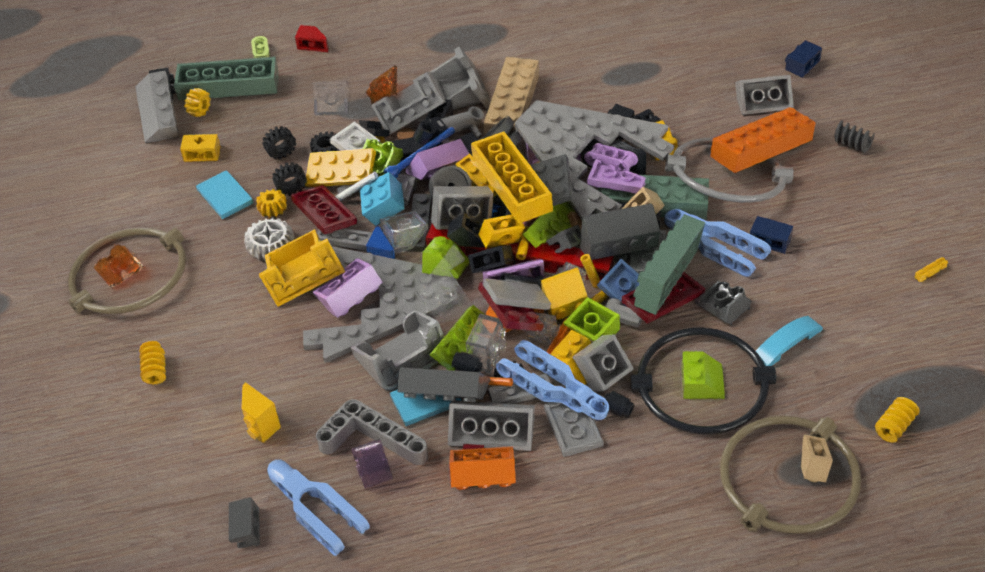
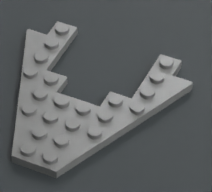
(567, 130)
(397, 299)

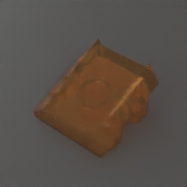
(383, 85)
(118, 266)

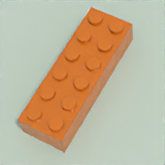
(762, 139)

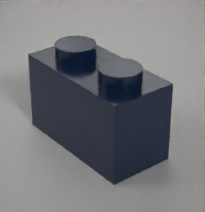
(803, 58)
(773, 232)

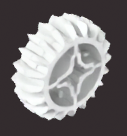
(267, 236)

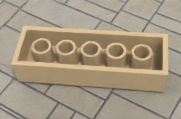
(513, 91)

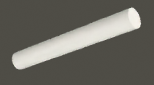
(357, 186)

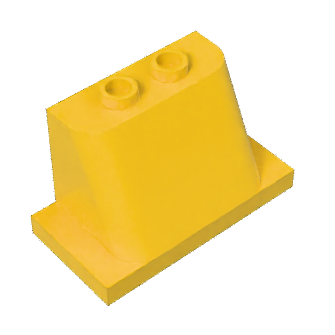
(300, 267)

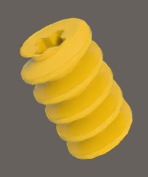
(152, 363)
(896, 419)

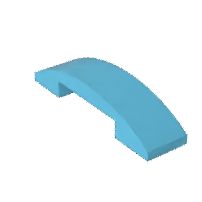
(786, 338)

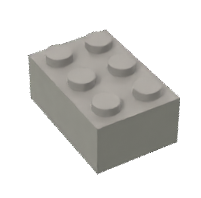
(453, 201)

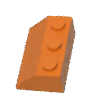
(489, 468)

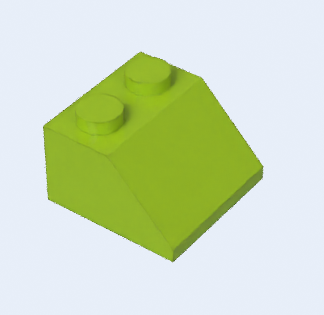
(436, 251)
(593, 320)
(701, 376)

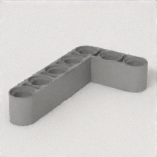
(357, 416)

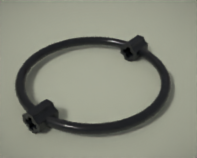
(762, 376)

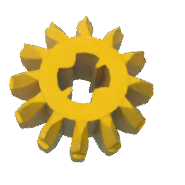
(197, 102)
(271, 203)

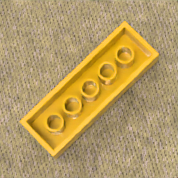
(512, 177)

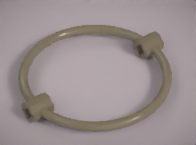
(84, 300)
(756, 514)

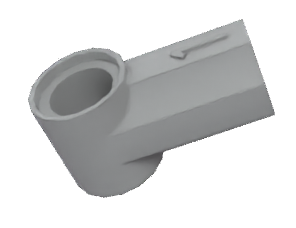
(409, 185)
(627, 316)

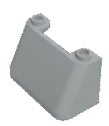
(407, 350)

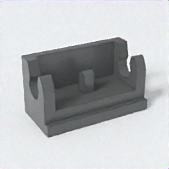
(567, 238)
(244, 523)

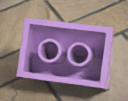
(433, 159)
(529, 269)
(348, 288)

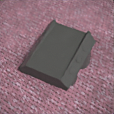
(724, 301)

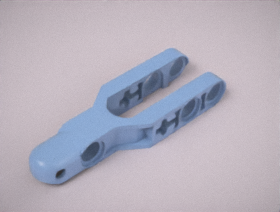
(729, 235)
(575, 396)
(294, 485)

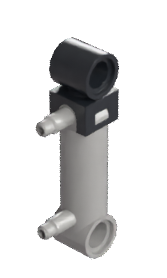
(435, 126)

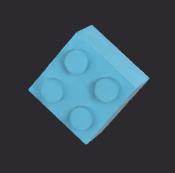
(382, 198)

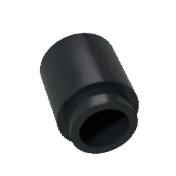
(466, 362)
(619, 404)

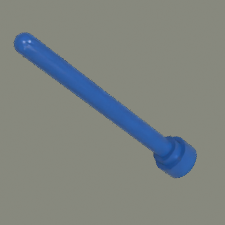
(395, 170)

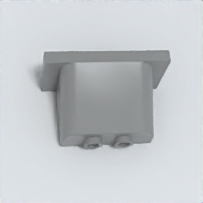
(461, 82)
(409, 103)

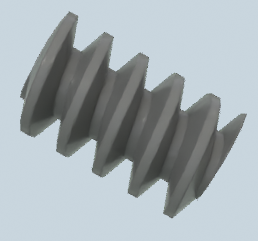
(853, 138)

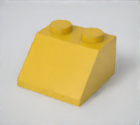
(564, 292)
(567, 348)
(259, 414)

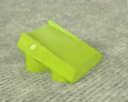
(385, 155)

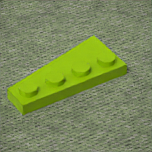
(549, 224)
(456, 338)

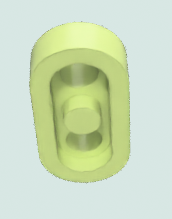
(260, 47)

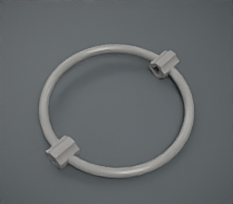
(677, 164)

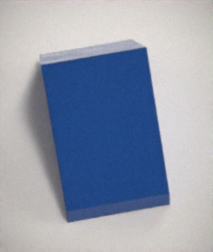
(379, 244)

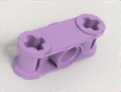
(611, 155)

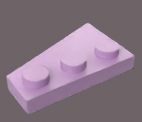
(613, 179)

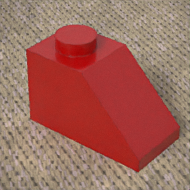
(311, 39)

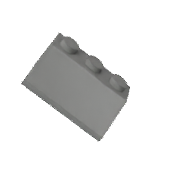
(764, 94)

